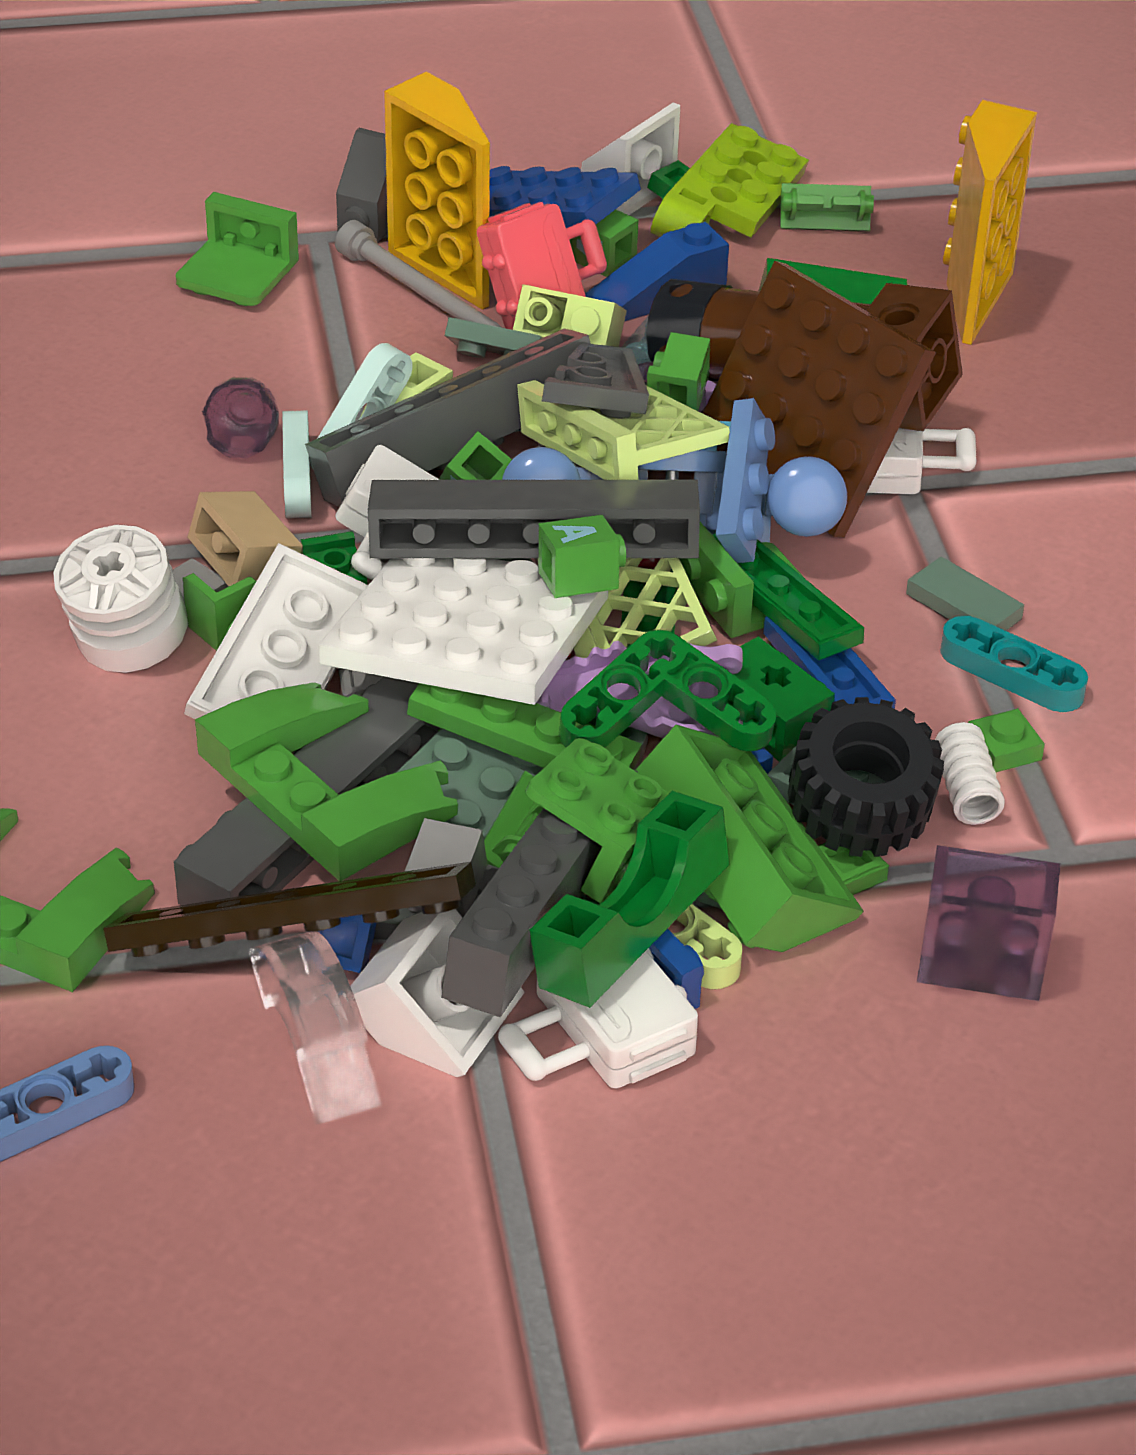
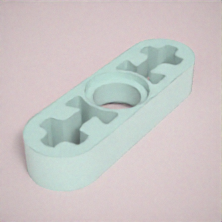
(375, 383)
(296, 464)

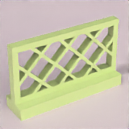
(617, 445)
(599, 634)

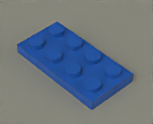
(575, 192)

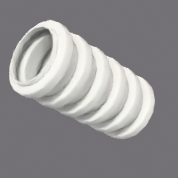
(970, 774)

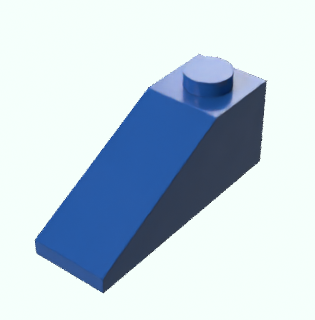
(681, 254)

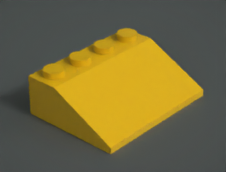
(437, 184)
(987, 210)

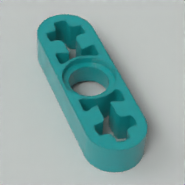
(981, 646)

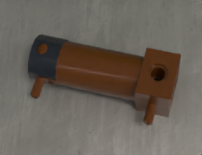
(721, 312)

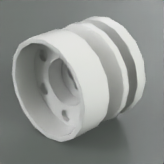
(121, 598)

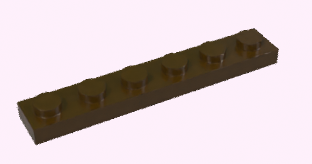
(315, 906)

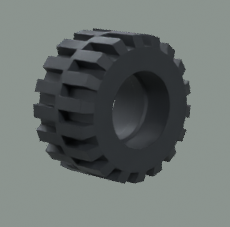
(872, 741)

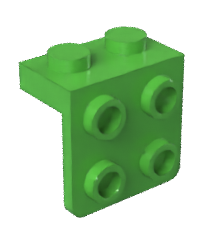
(245, 250)
(725, 586)
(602, 802)

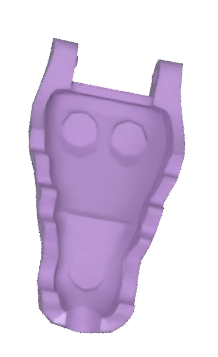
(662, 714)

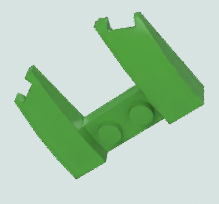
(345, 832)
(68, 933)

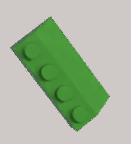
(777, 877)

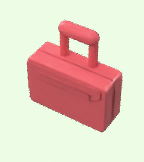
(534, 250)

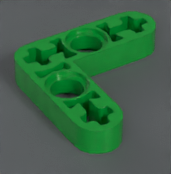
(672, 682)

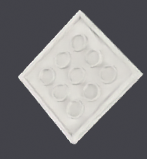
(461, 626)

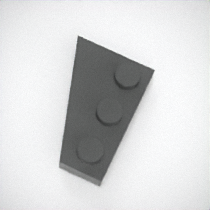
(599, 379)

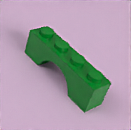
(675, 857)

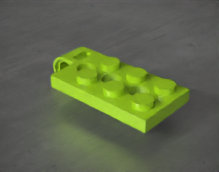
(731, 183)

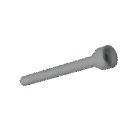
(359, 243)

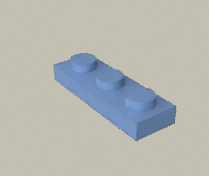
(745, 480)

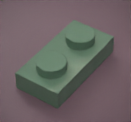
(477, 338)

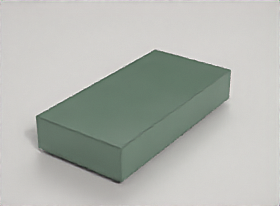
(959, 593)

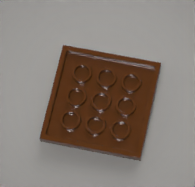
(824, 378)

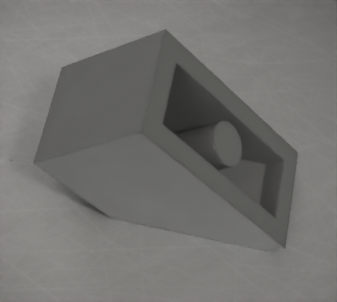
(363, 183)

